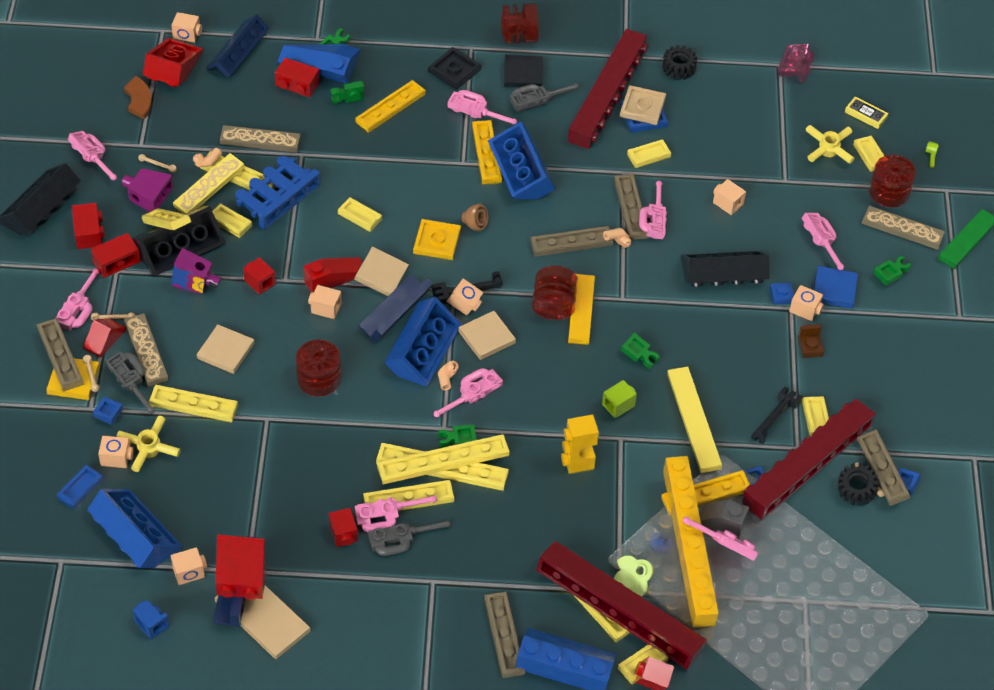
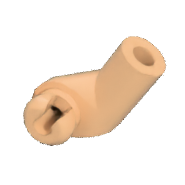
(209, 160)
(619, 236)
(446, 373)

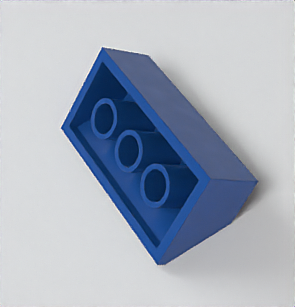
(521, 163)
(423, 342)
(133, 527)
(565, 660)

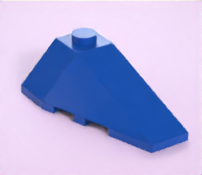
(332, 60)

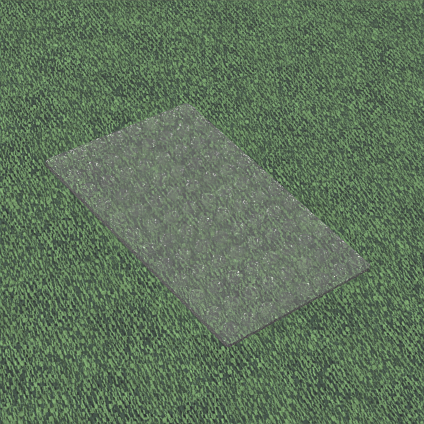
(793, 615)

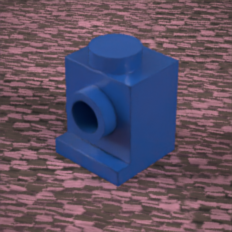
(150, 619)

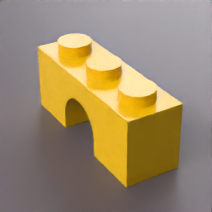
(578, 443)

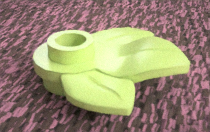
(630, 575)

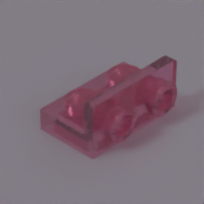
(796, 61)

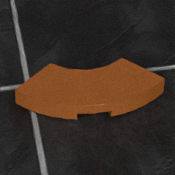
(140, 97)

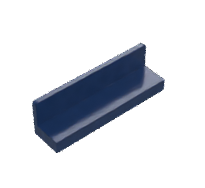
(239, 45)
(394, 307)
(229, 610)

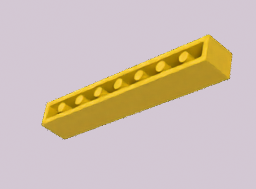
(690, 543)

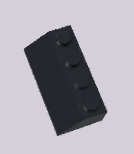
(40, 199)
(162, 246)
(725, 267)

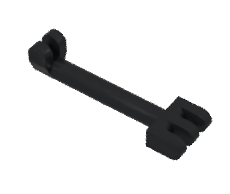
(442, 293)
(786, 400)

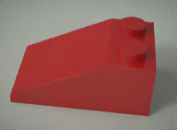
(171, 61)
(240, 567)

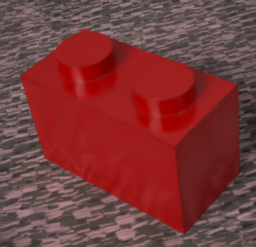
(297, 77)
(87, 226)
(115, 255)

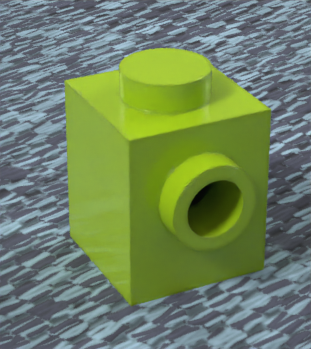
(619, 399)

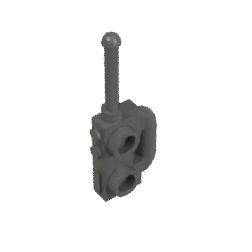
(537, 97)
(128, 378)
(398, 534)

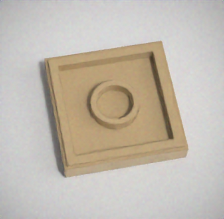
(643, 105)
(381, 271)
(487, 335)
(225, 349)

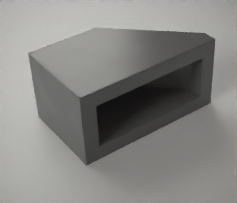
(724, 516)

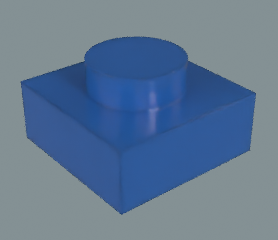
(781, 293)
(108, 410)
(910, 479)

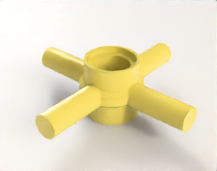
(829, 144)
(149, 450)

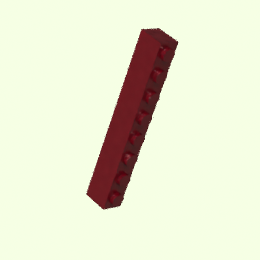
(607, 89)
(807, 459)
(621, 605)

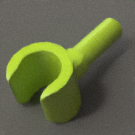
(932, 149)

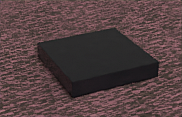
(454, 68)
(523, 70)

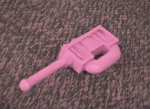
(463, 102)
(91, 149)
(657, 216)
(822, 233)
(75, 303)
(472, 390)
(387, 508)
(727, 539)

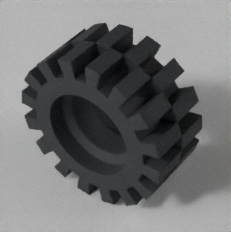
(679, 70)
(858, 473)

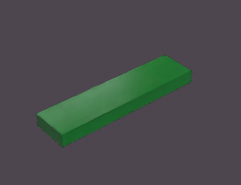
(967, 239)

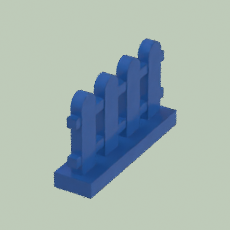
(283, 200)

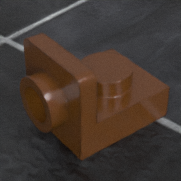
(810, 341)

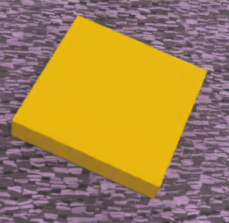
(437, 239)
(81, 392)

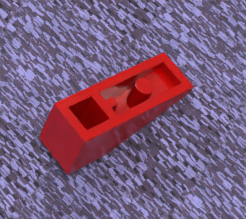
(330, 272)

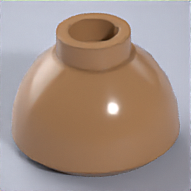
(476, 217)

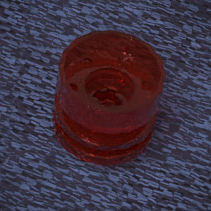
(520, 23)
(892, 181)
(555, 292)
(318, 367)

